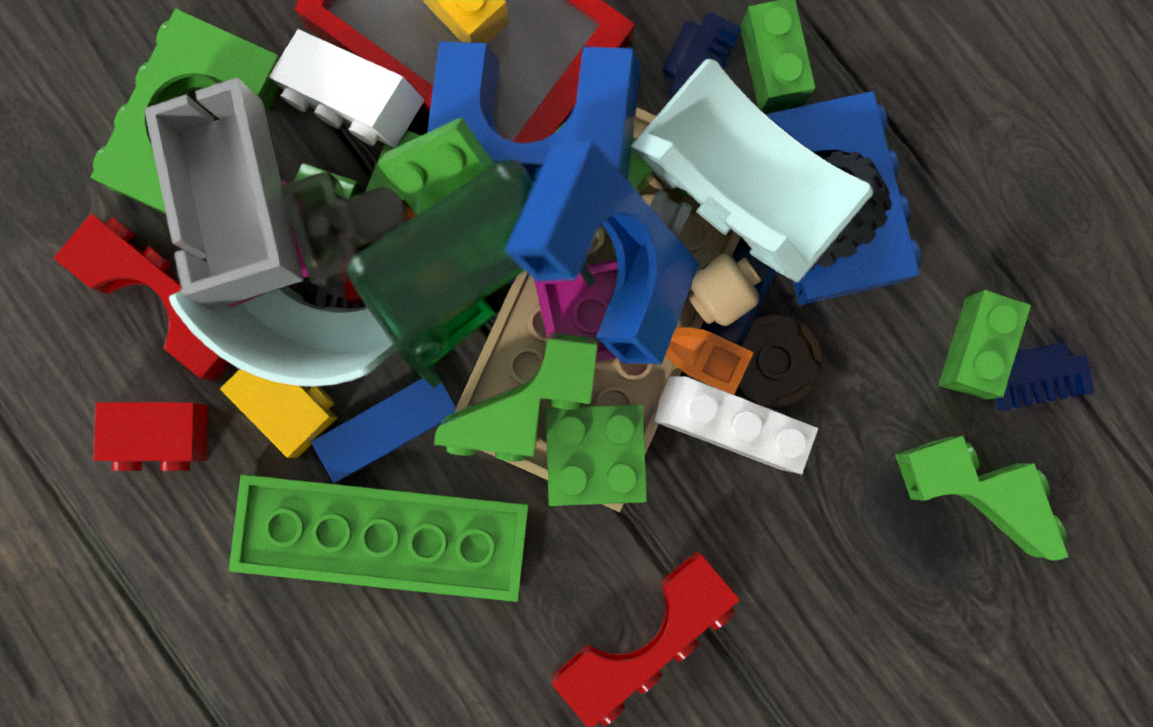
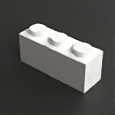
(346, 90)
(735, 424)

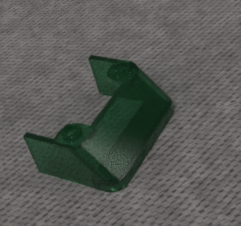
(444, 263)

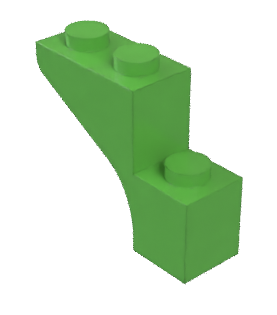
(511, 419)
(1008, 496)

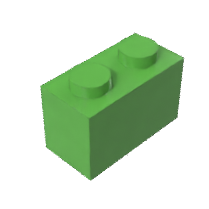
(777, 55)
(984, 345)

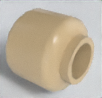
(724, 289)

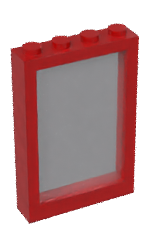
(536, 51)

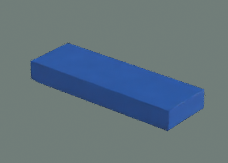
(383, 428)

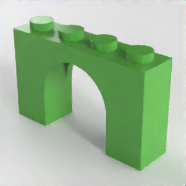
(186, 58)

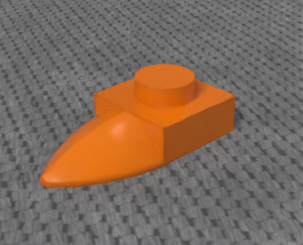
(708, 358)

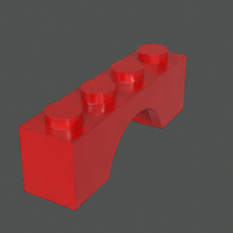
(108, 260)
(599, 681)

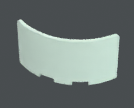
(749, 173)
(289, 338)

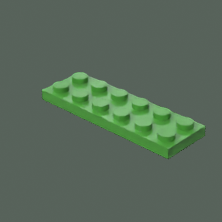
(379, 537)

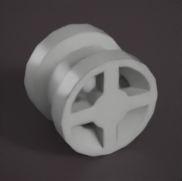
(670, 212)

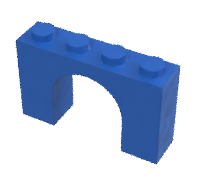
(602, 113)
(855, 126)
(557, 227)

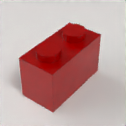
(150, 432)

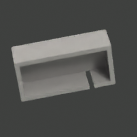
(223, 195)

